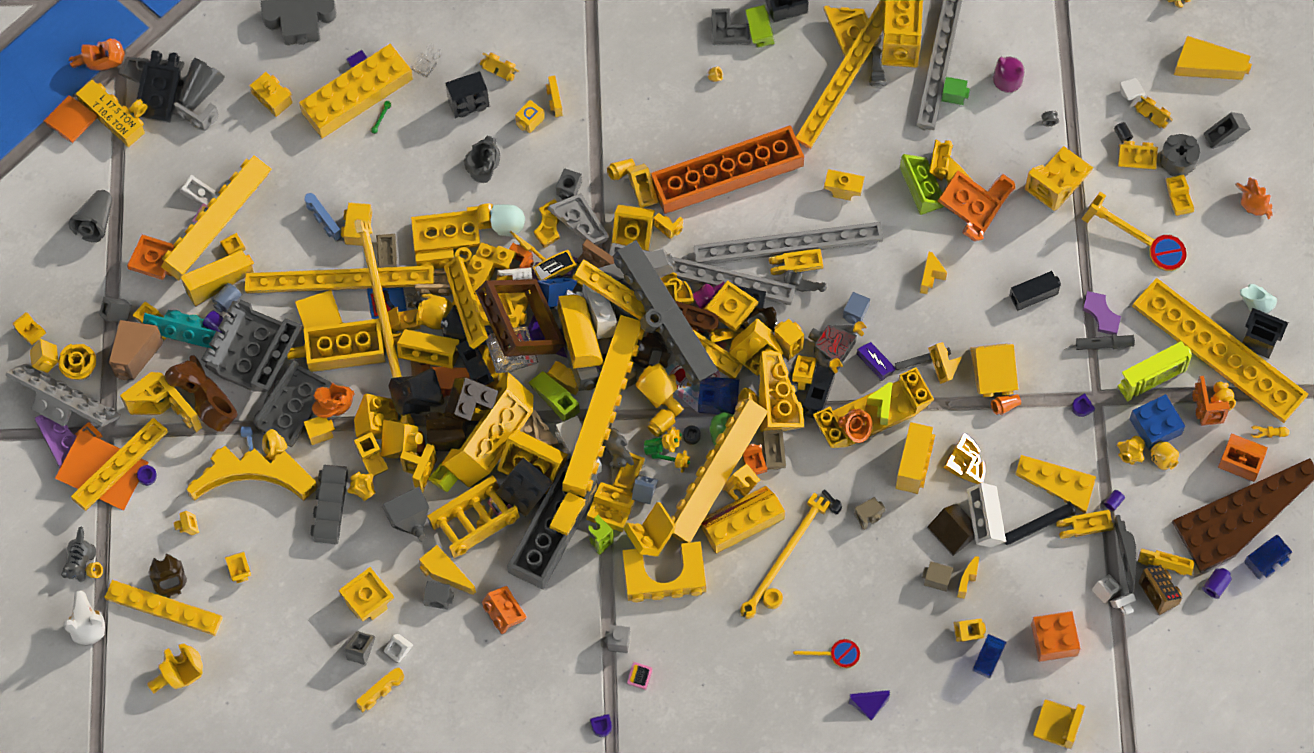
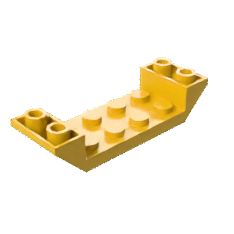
(908, 398)
(488, 439)

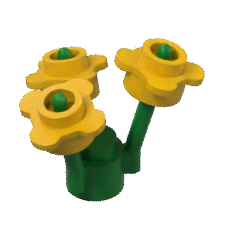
(668, 441)

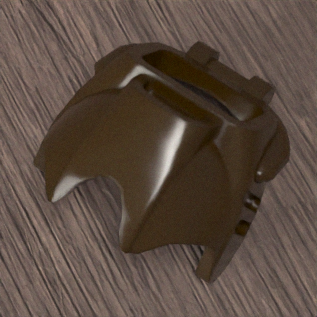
(769, 314)
(646, 347)
(165, 570)

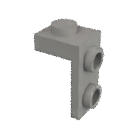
(202, 121)

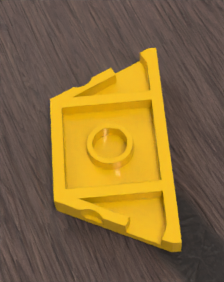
(846, 25)

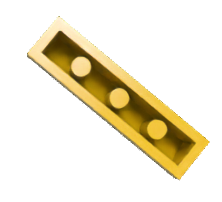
(579, 331)

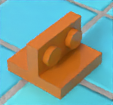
(148, 257)

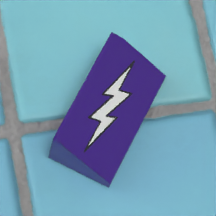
(875, 360)

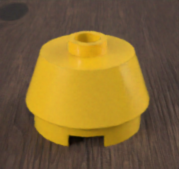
(77, 361)

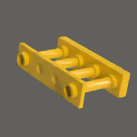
(462, 503)

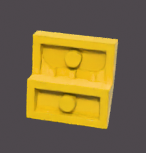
(612, 505)

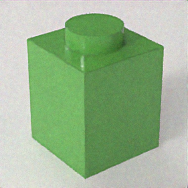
(955, 91)

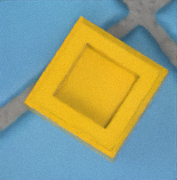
(232, 244)

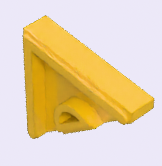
(723, 334)

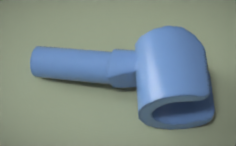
(247, 432)

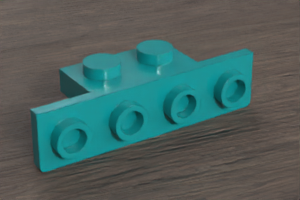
(181, 327)

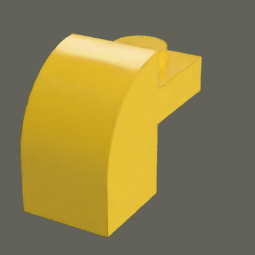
(370, 454)

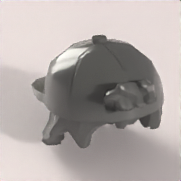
(482, 159)

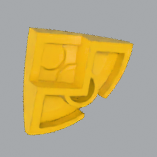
(678, 290)
(965, 461)

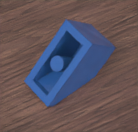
(556, 287)

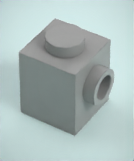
(618, 638)

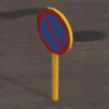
(843, 653)

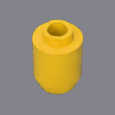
(661, 422)

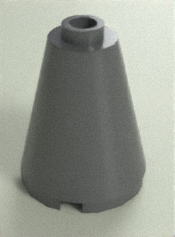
(199, 83)
(92, 217)

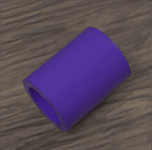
(1114, 500)

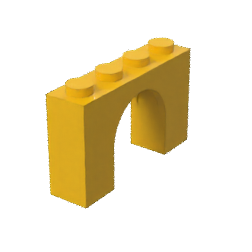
(642, 587)

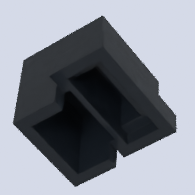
(1263, 332)

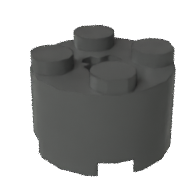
(1180, 154)

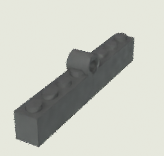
(664, 312)

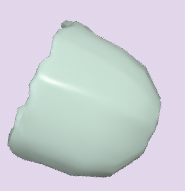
(506, 219)
(1258, 298)

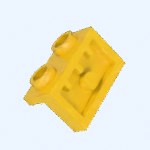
(1137, 156)

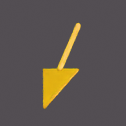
(527, 246)

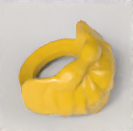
(276, 444)

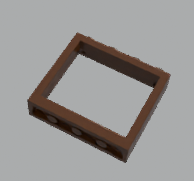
(502, 326)

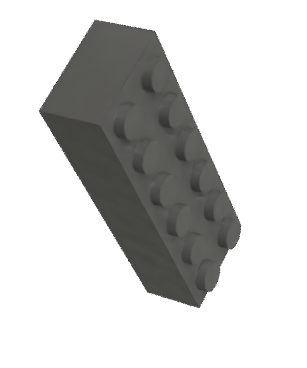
(542, 546)

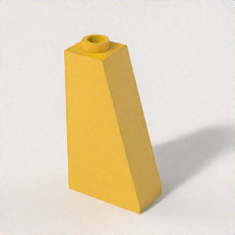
(1211, 61)
(211, 278)

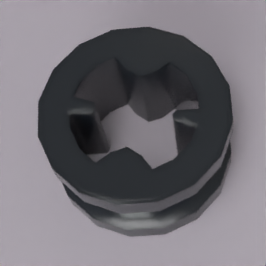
(686, 433)

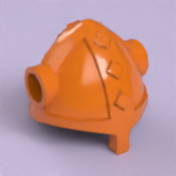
(854, 425)

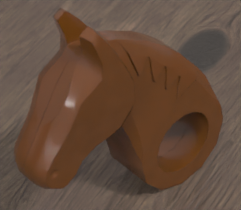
(210, 401)

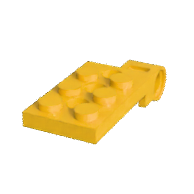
(475, 216)

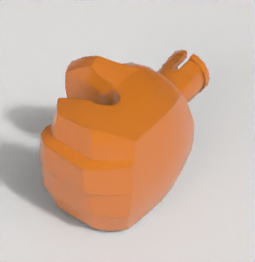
(97, 56)

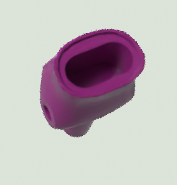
(706, 294)

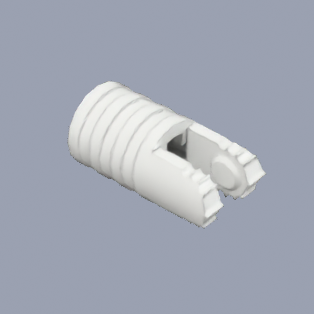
(518, 274)

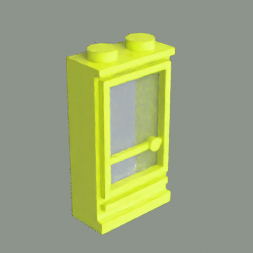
(1155, 370)

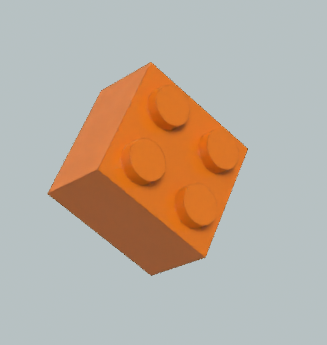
(1055, 636)

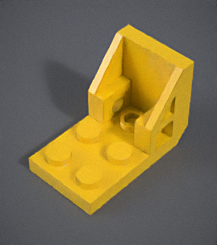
(902, 33)
(1057, 179)
(145, 396)

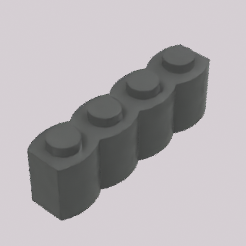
(330, 504)

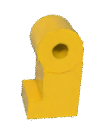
(564, 377)

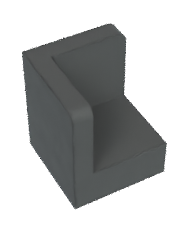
(115, 309)

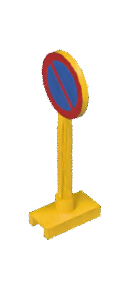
(1165, 251)

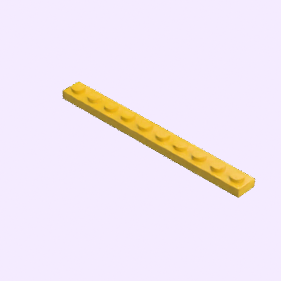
(843, 77)
(336, 279)
(625, 299)

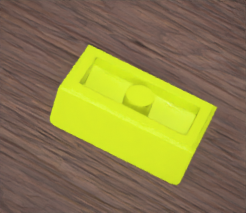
(443, 478)

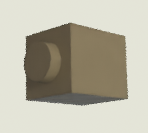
(937, 576)

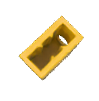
(399, 438)

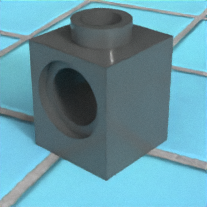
(568, 177)
(438, 595)

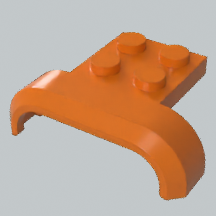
(975, 203)

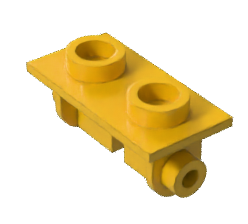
(505, 70)
(1148, 106)
(939, 161)

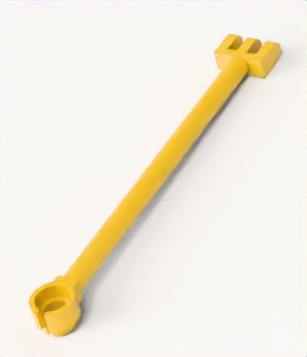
(816, 507)

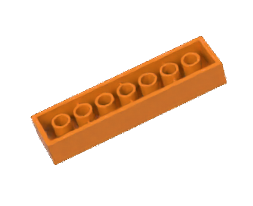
(727, 169)

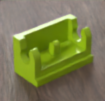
(760, 26)
(603, 535)

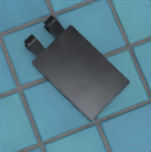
(159, 86)

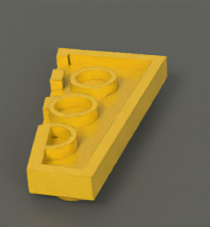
(1058, 481)

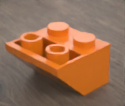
(1243, 457)

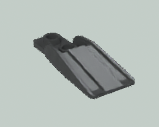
(1128, 551)

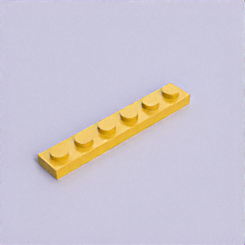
(465, 302)
(119, 464)
(163, 607)

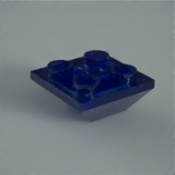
(718, 395)

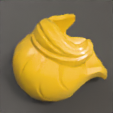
(432, 311)

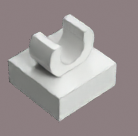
(1123, 602)

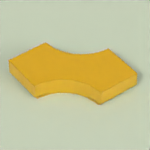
(547, 230)

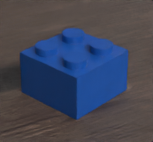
(1157, 421)

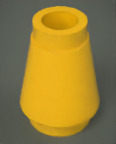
(619, 169)

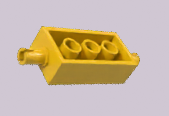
(342, 345)

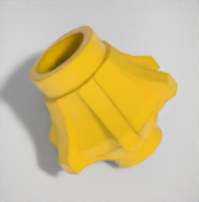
(1131, 450)
(362, 485)

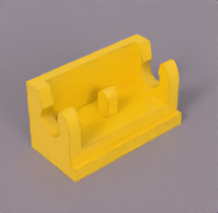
(742, 480)

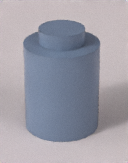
(225, 297)

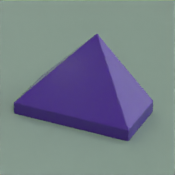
(869, 702)

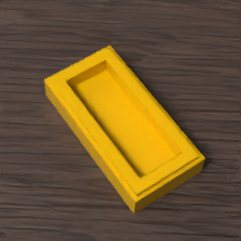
(626, 475)

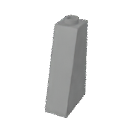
(659, 259)

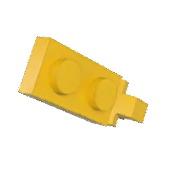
(1168, 561)

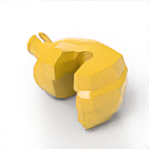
(659, 388)
(178, 670)

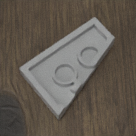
(580, 219)

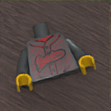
(835, 344)

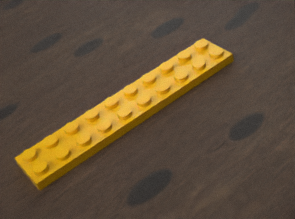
(1220, 350)

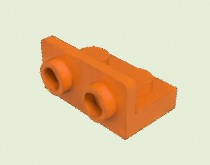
(503, 609)

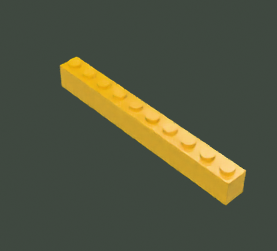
(602, 406)

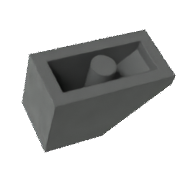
(1227, 130)

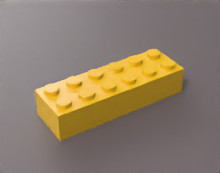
(356, 90)

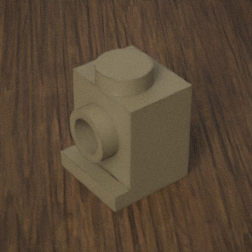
(869, 512)

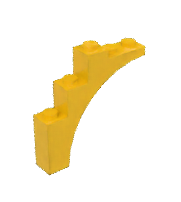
(253, 466)

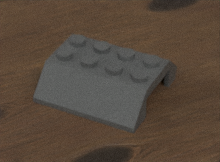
(250, 347)

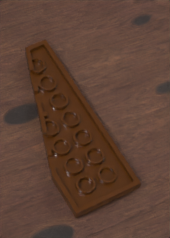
(1230, 523)

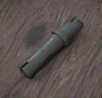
(1105, 342)

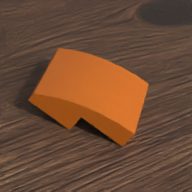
(70, 119)

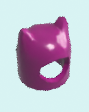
(1008, 74)

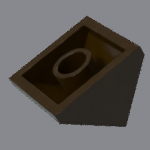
(953, 528)

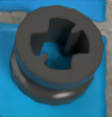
(1050, 118)

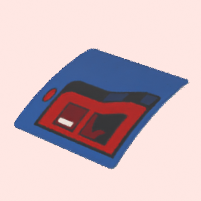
(393, 298)

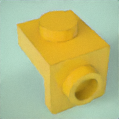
(29, 328)
(238, 567)

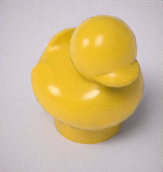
(1223, 393)

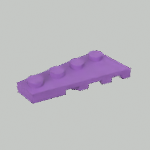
(57, 437)

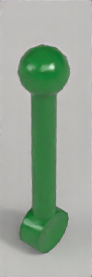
(387, 104)

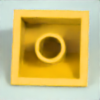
(632, 225)

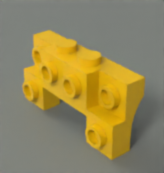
(484, 262)

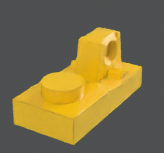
(804, 371)

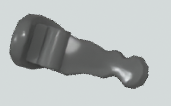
(877, 76)
(795, 278)

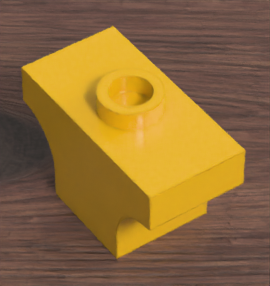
(843, 184)

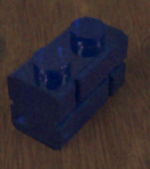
(1268, 557)

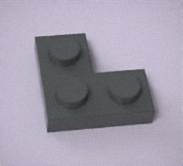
(725, 32)

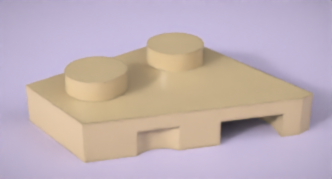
(538, 429)

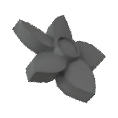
(414, 300)

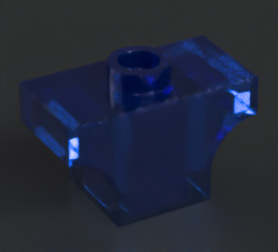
(989, 656)

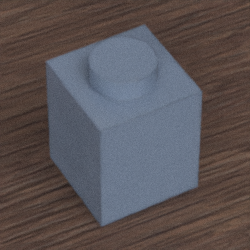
(856, 308)

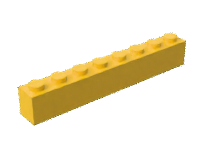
(217, 216)
(717, 469)

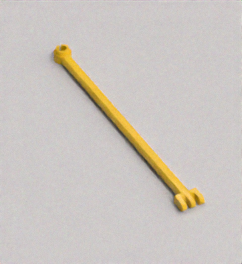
(364, 229)

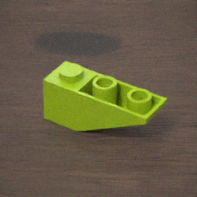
(555, 396)

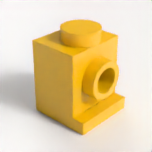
(961, 629)

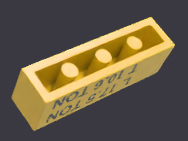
(111, 113)

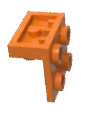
(1208, 413)

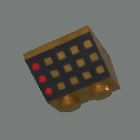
(1159, 589)

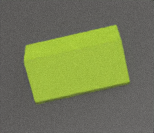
(921, 183)

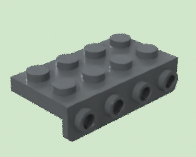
(290, 403)

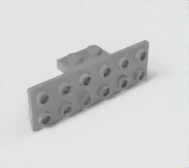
(58, 400)

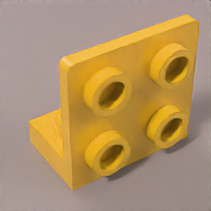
(653, 533)
(1058, 723)

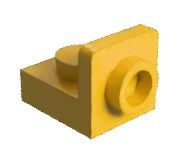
(666, 226)

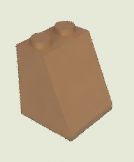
(133, 348)

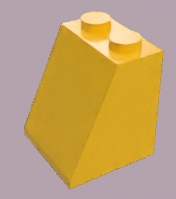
(995, 369)

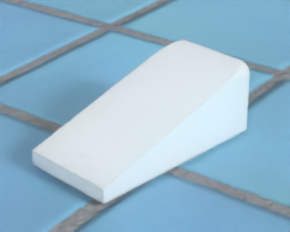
(198, 191)

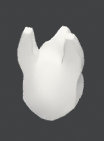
(85, 624)

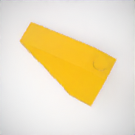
(778, 395)

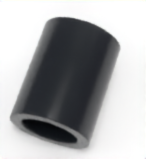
(1123, 132)

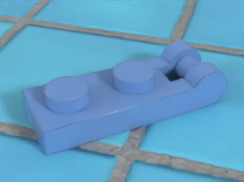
(322, 215)

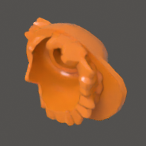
(1255, 198)
(332, 401)

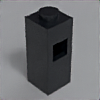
(1035, 290)
(474, 363)
(818, 391)

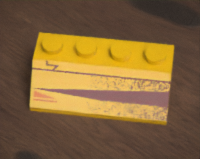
(742, 519)

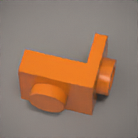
(522, 255)
(754, 458)

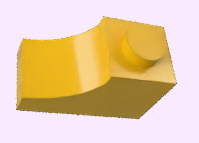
(642, 185)

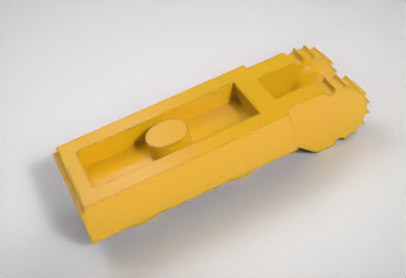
(797, 261)
(1086, 524)
(380, 689)

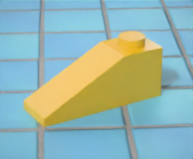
(442, 569)

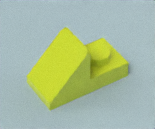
(882, 399)

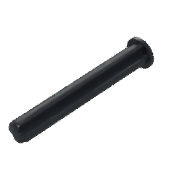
(1040, 523)

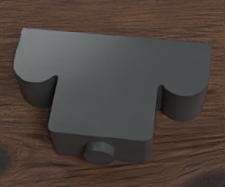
(298, 18)

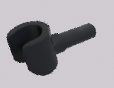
(836, 505)

